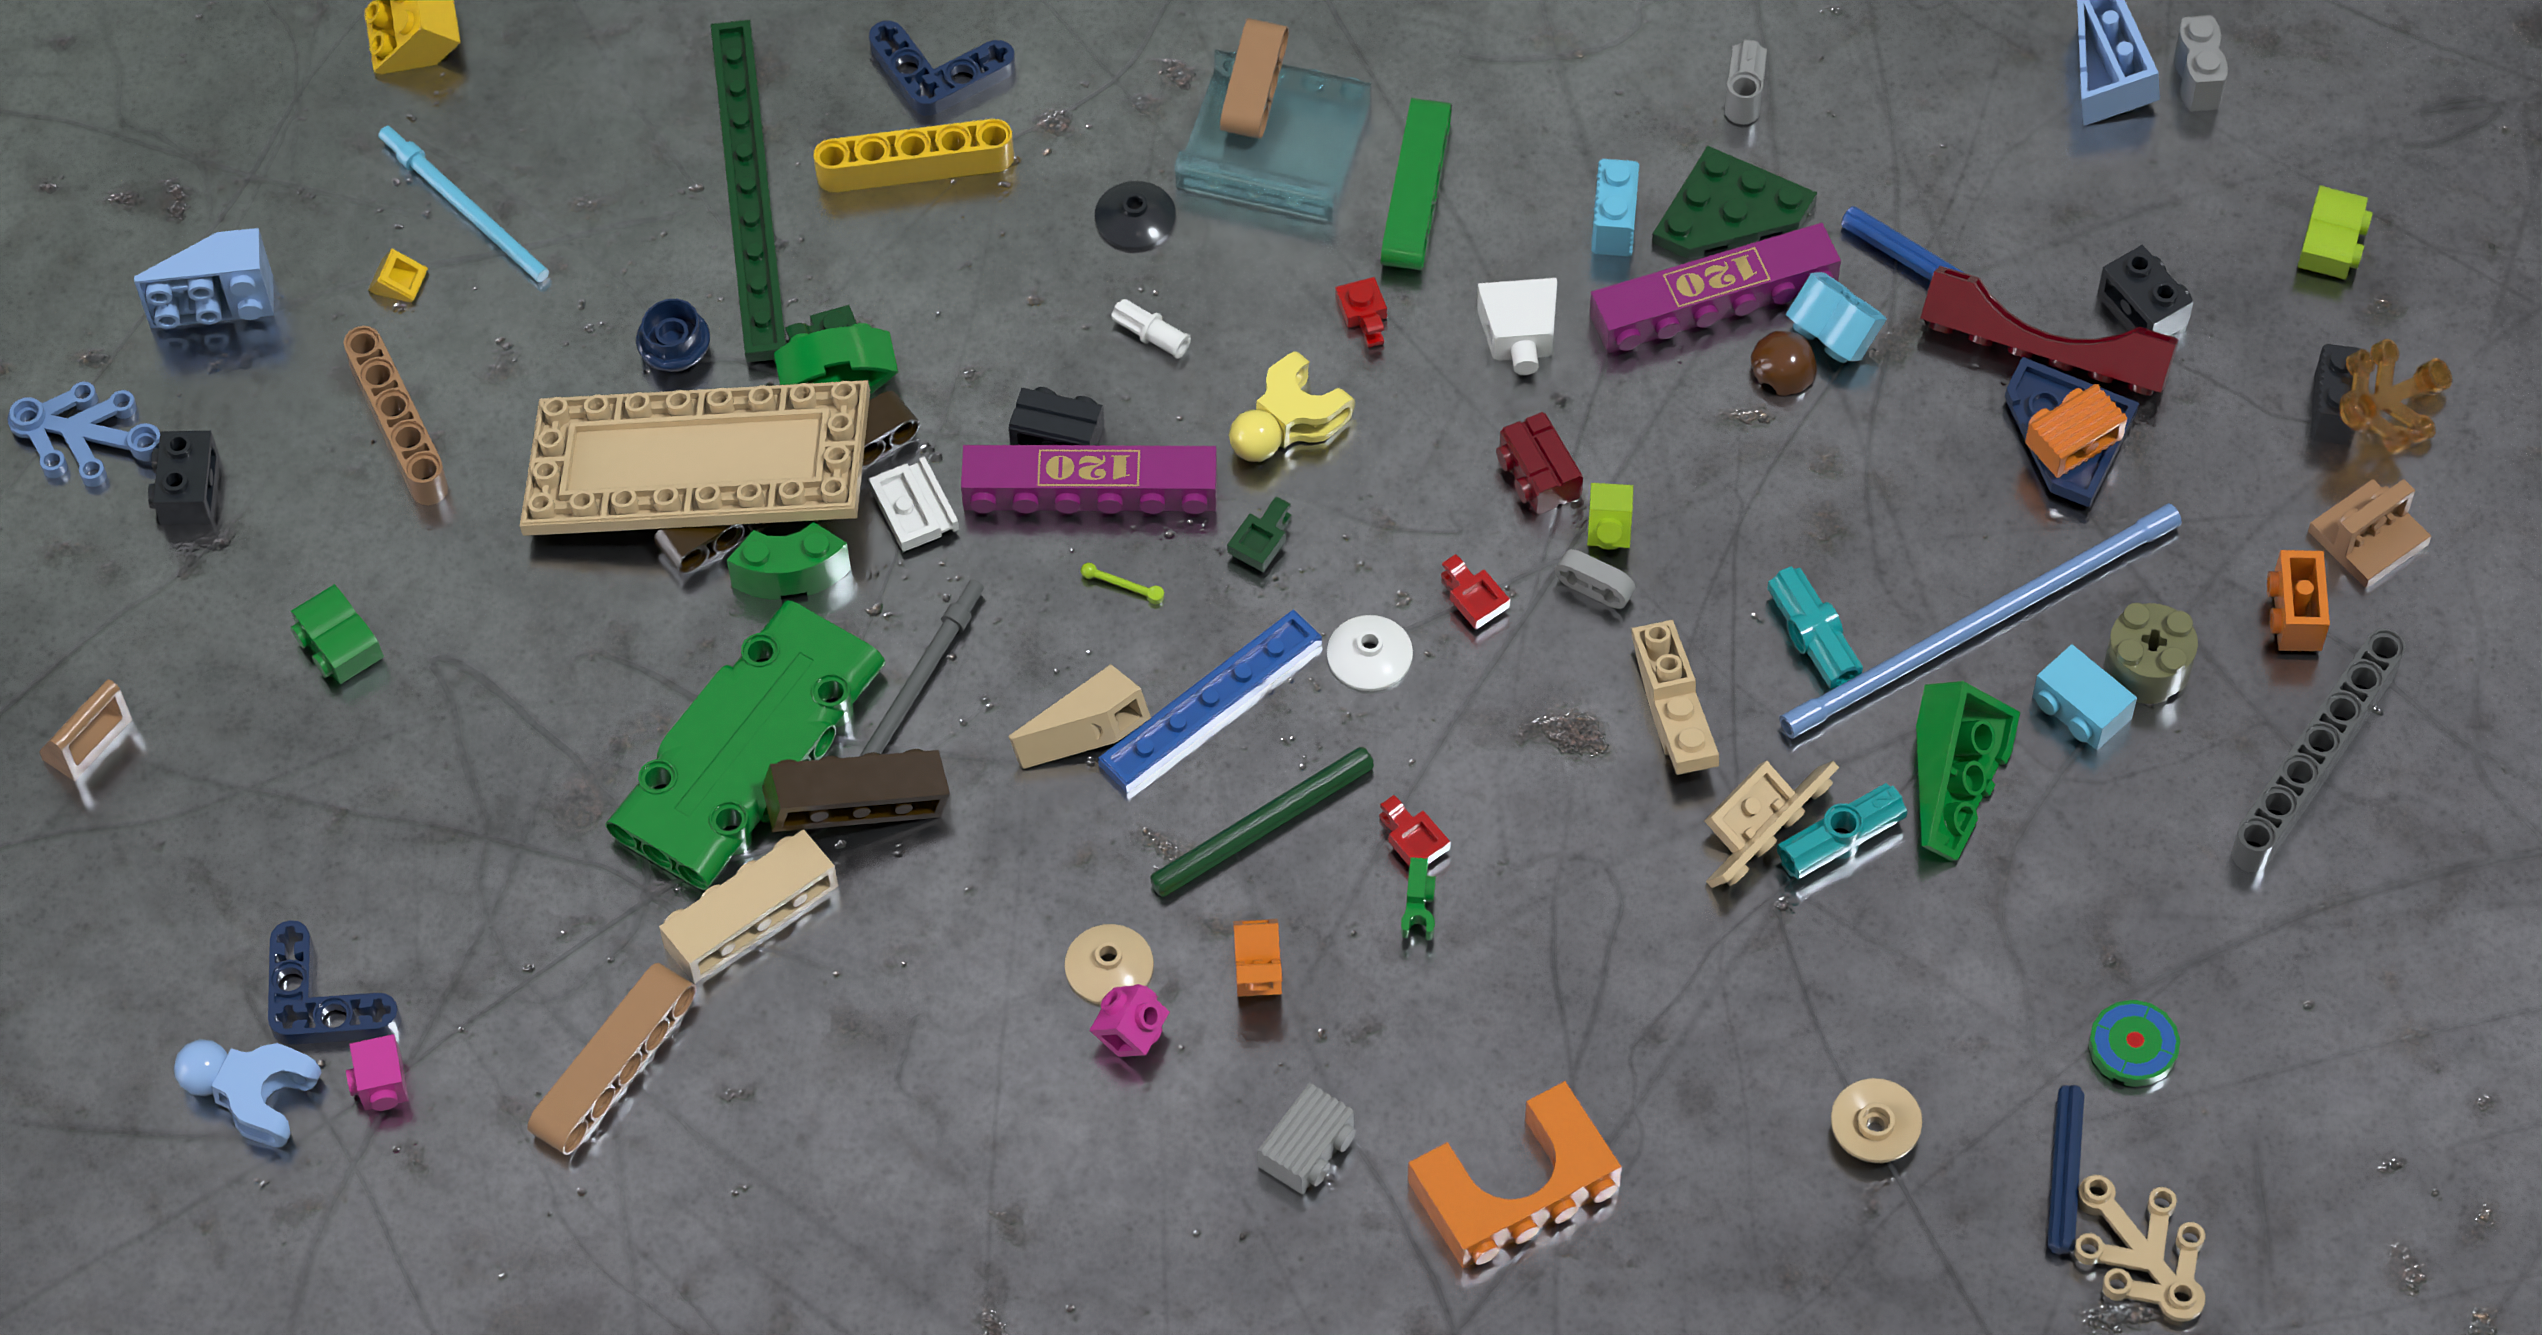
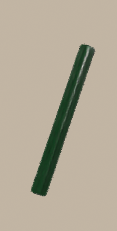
(1261, 821)

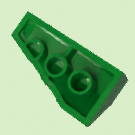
(1959, 749)

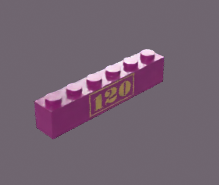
(1711, 288)
(1089, 478)

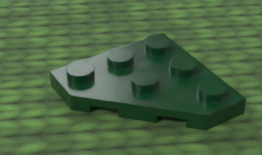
(1730, 206)

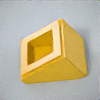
(398, 277)

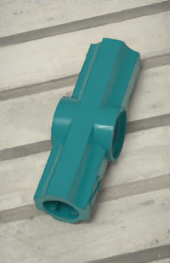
(1814, 627)
(1822, 844)

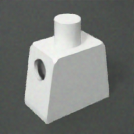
(1519, 320)

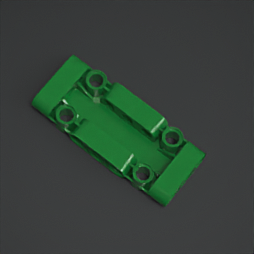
(731, 736)

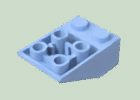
(209, 282)

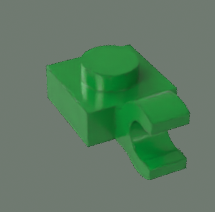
(1420, 890)

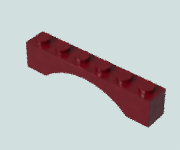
(1966, 305)

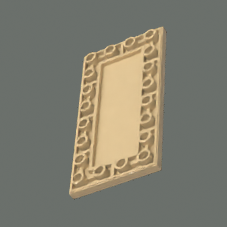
(696, 458)

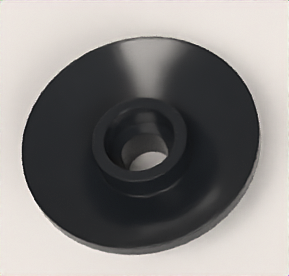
(1135, 227)

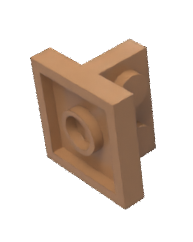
(2371, 531)

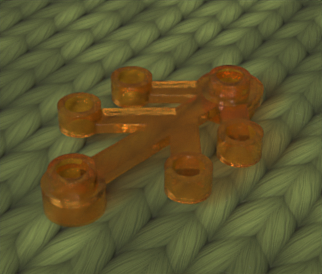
(2362, 409)

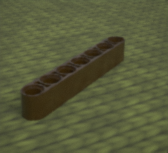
(688, 548)

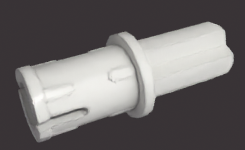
(1151, 328)

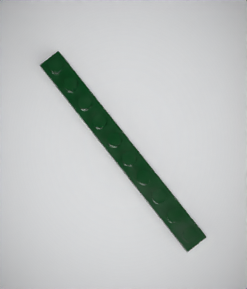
(748, 190)

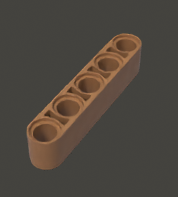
(398, 430)
(611, 1058)

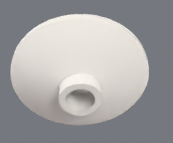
(1364, 667)

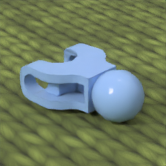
(245, 1082)

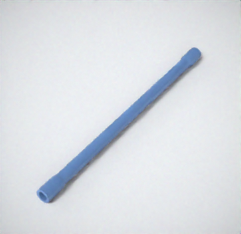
(1818, 709)

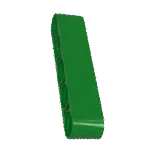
(1416, 184)

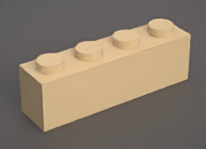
(748, 905)

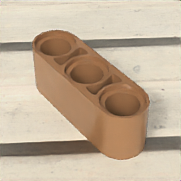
(1254, 78)

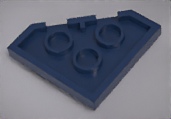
(2042, 387)

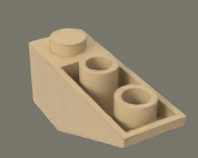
(1083, 720)

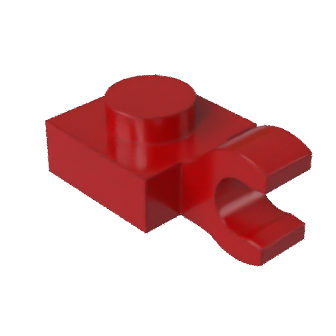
(1363, 306)
(1474, 595)
(1412, 835)

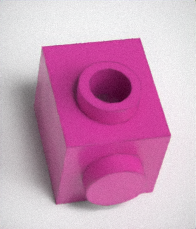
(377, 1073)

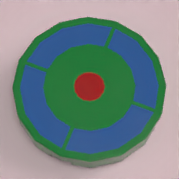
(2134, 1043)

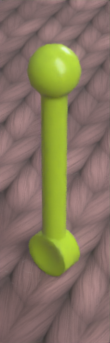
(1154, 594)

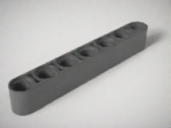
(2315, 766)

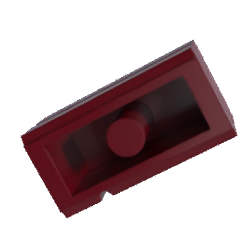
(1540, 463)

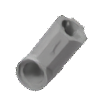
(1745, 82)

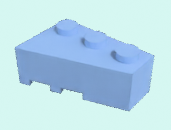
(2113, 61)

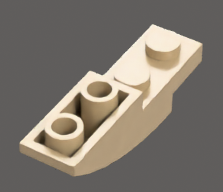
(1673, 697)

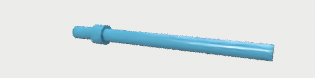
(414, 158)

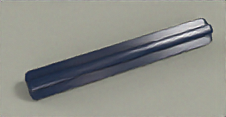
(2066, 1169)

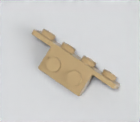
(1757, 811)

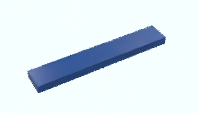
(1210, 701)

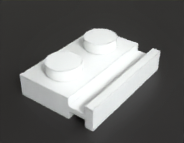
(913, 504)

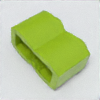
(2334, 231)

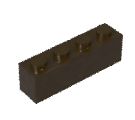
(855, 790)

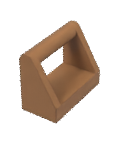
(88, 731)

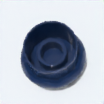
(672, 336)

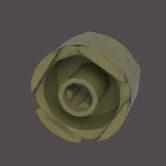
(2152, 651)

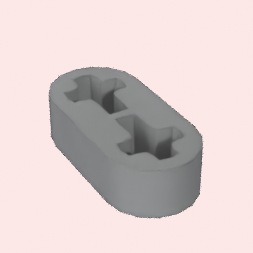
(1595, 579)

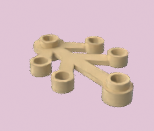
(2143, 1253)

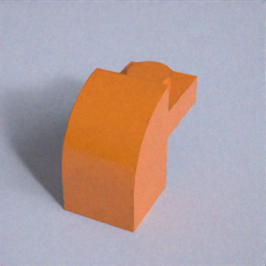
(1257, 957)

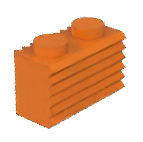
(2075, 429)

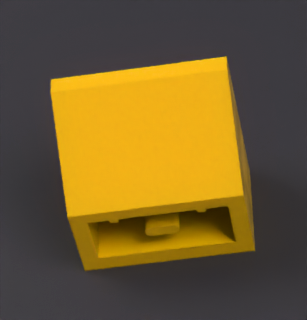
(410, 33)

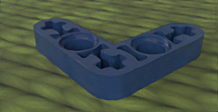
(938, 80)
(301, 1003)

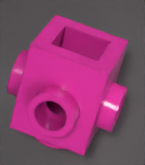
(1129, 1020)

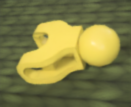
(1288, 413)

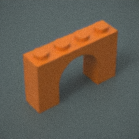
(1482, 1224)

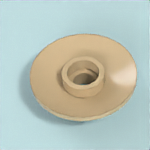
(1095, 977)
(1880, 1103)

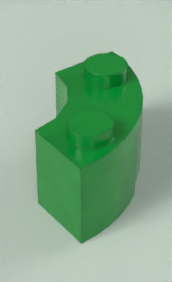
(838, 356)
(788, 564)

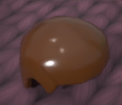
(1784, 362)

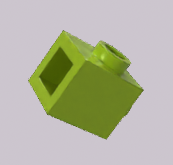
(1610, 515)

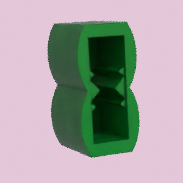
(336, 634)

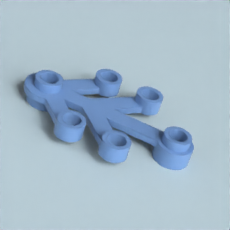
(81, 428)

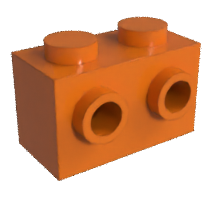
(2300, 600)

